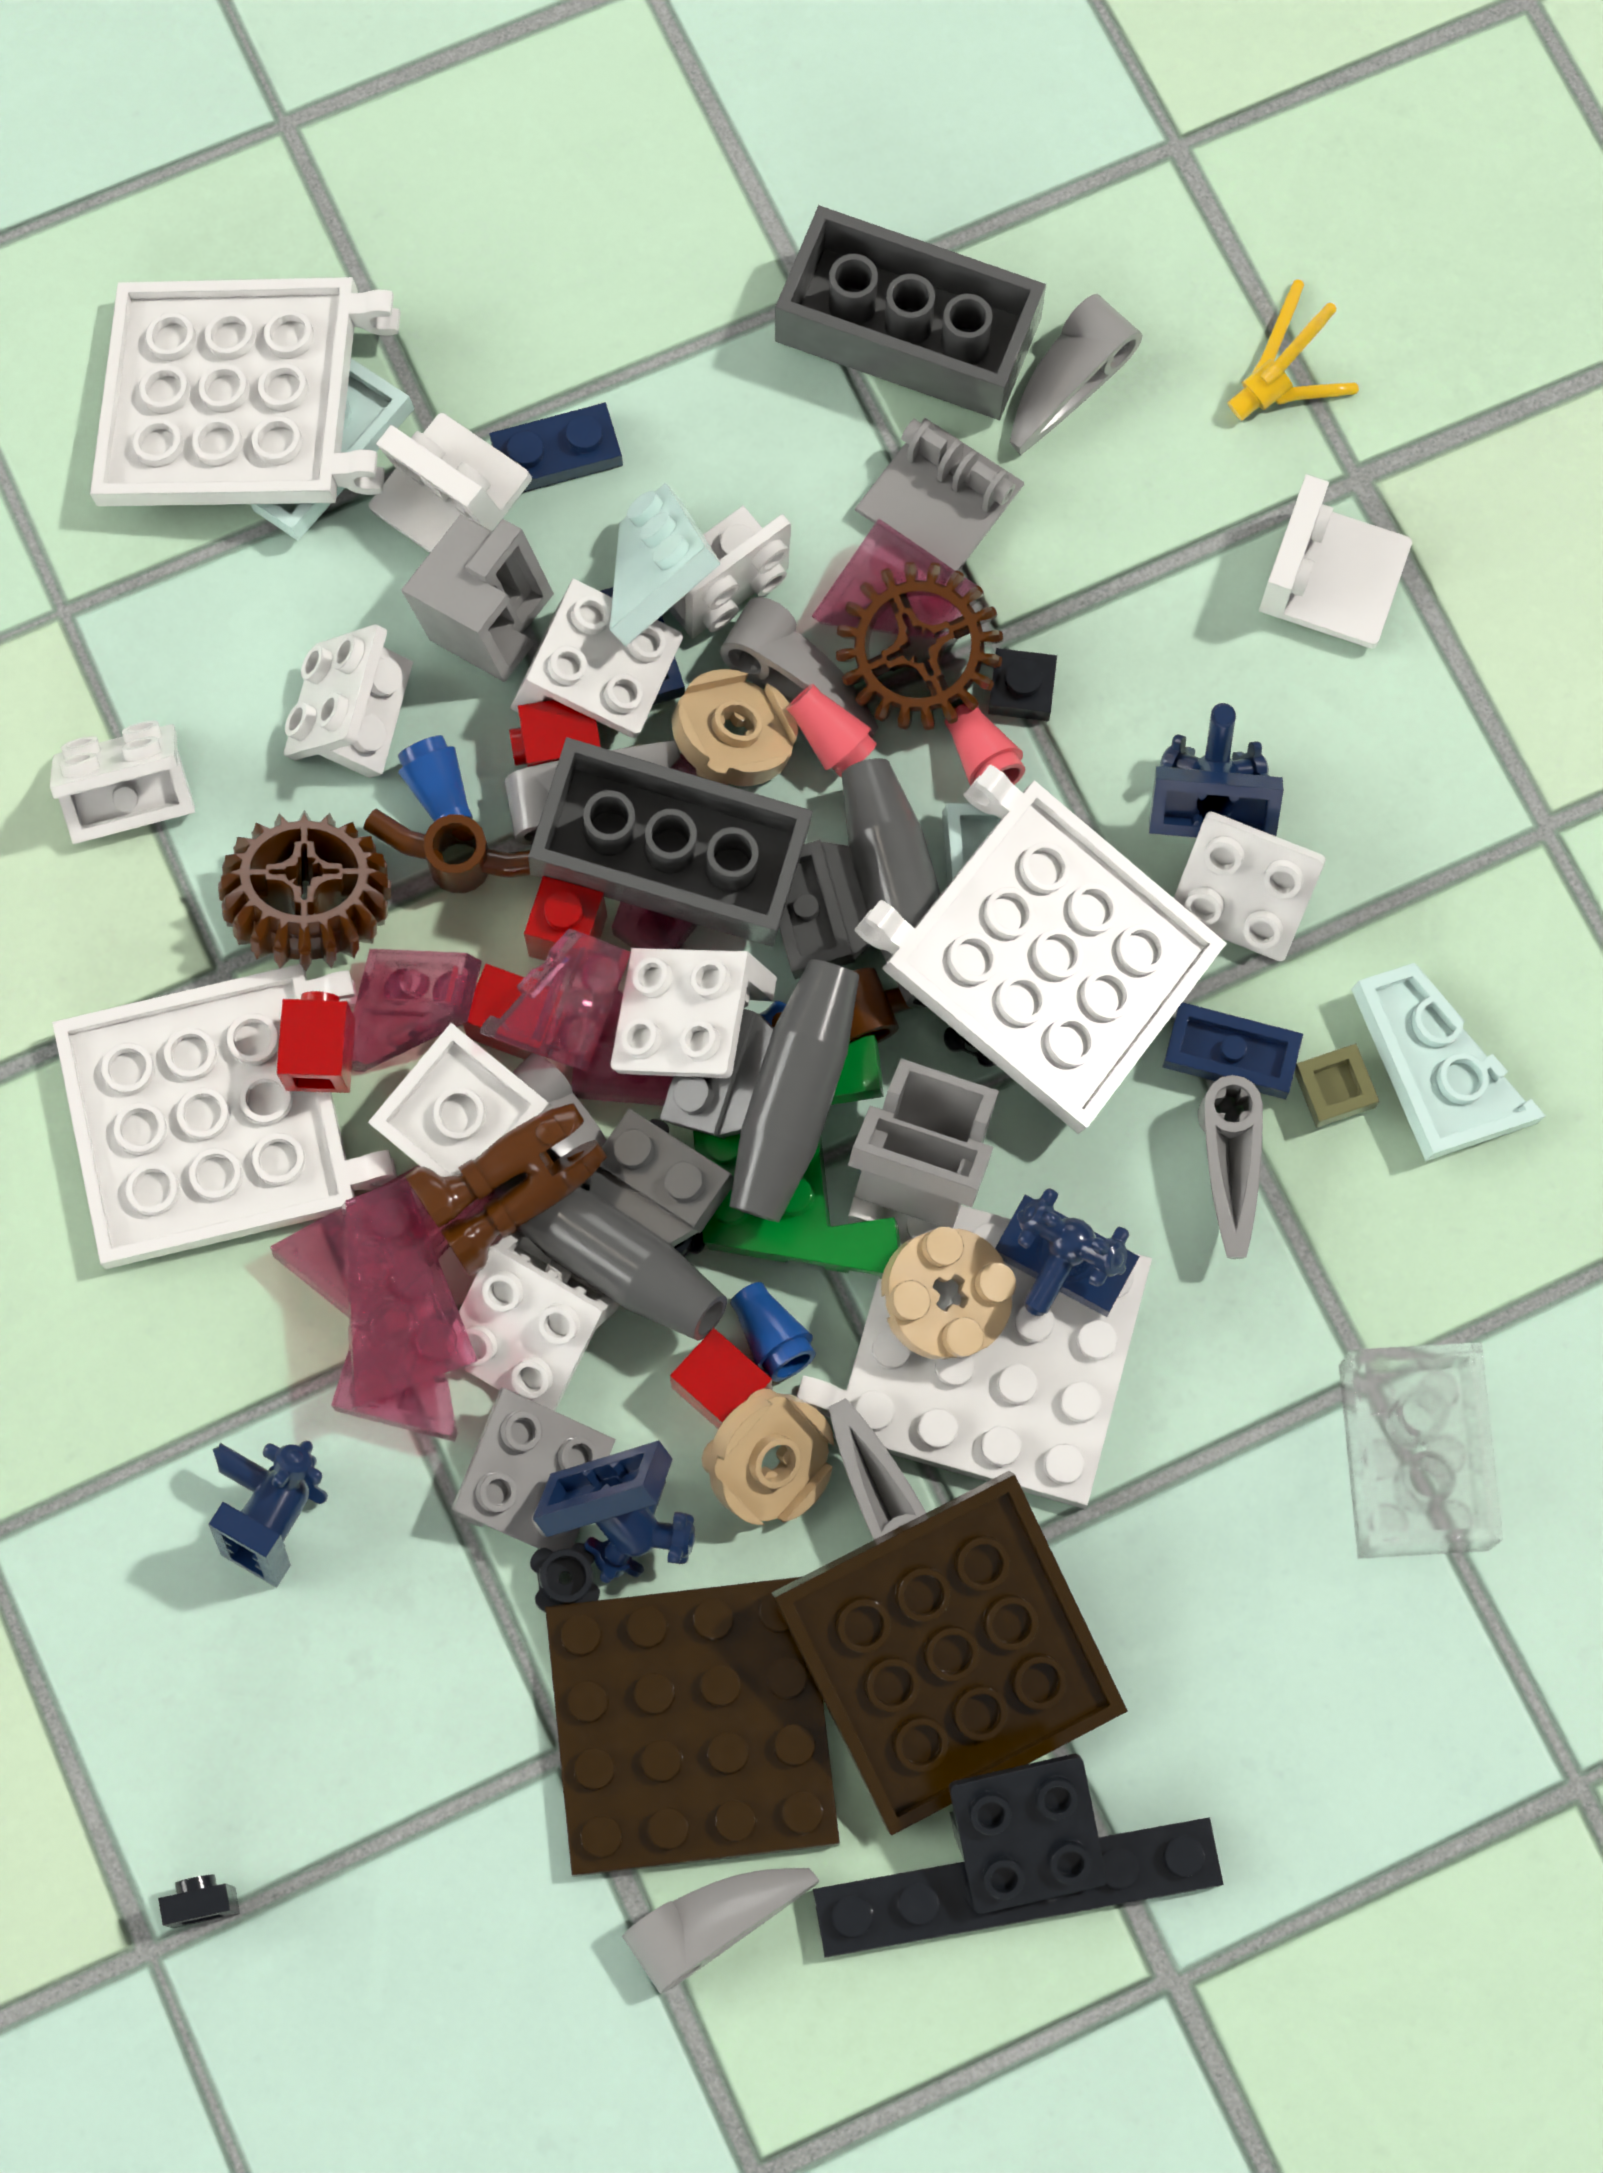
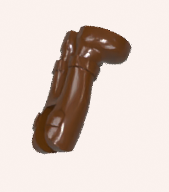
(512, 1154)

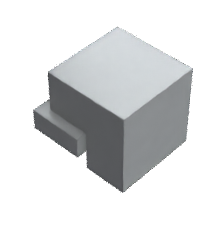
(480, 594)
(925, 1144)

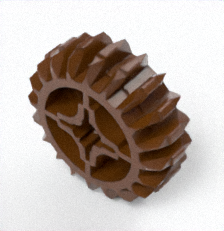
(897, 598)
(265, 887)

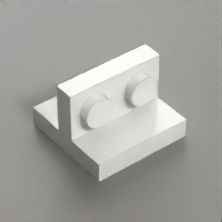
(455, 1105)

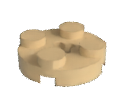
(724, 755)
(912, 1301)
(745, 1438)

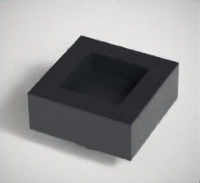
(1023, 685)
(198, 1901)

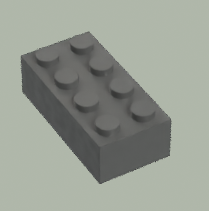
(909, 312)
(669, 841)

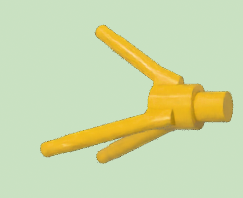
(1269, 381)

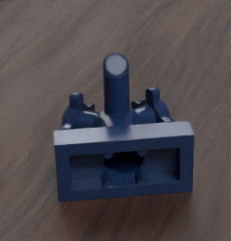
(1193, 786)
(1065, 1256)
(621, 1499)
(257, 1532)

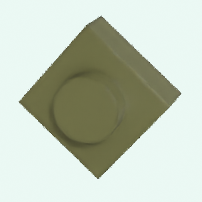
(1336, 1085)

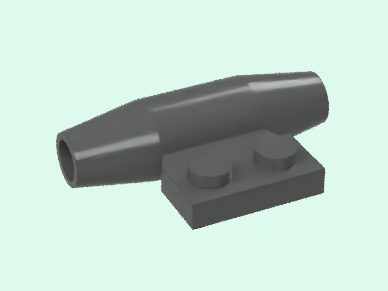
(843, 882)
(776, 1089)
(627, 1224)

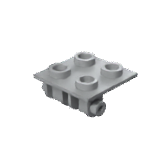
(940, 493)
(514, 1463)

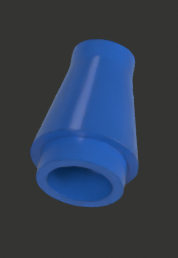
(434, 777)
(774, 1336)

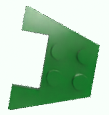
(805, 1226)

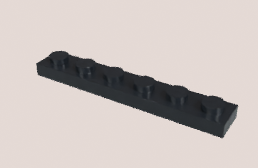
(940, 1904)

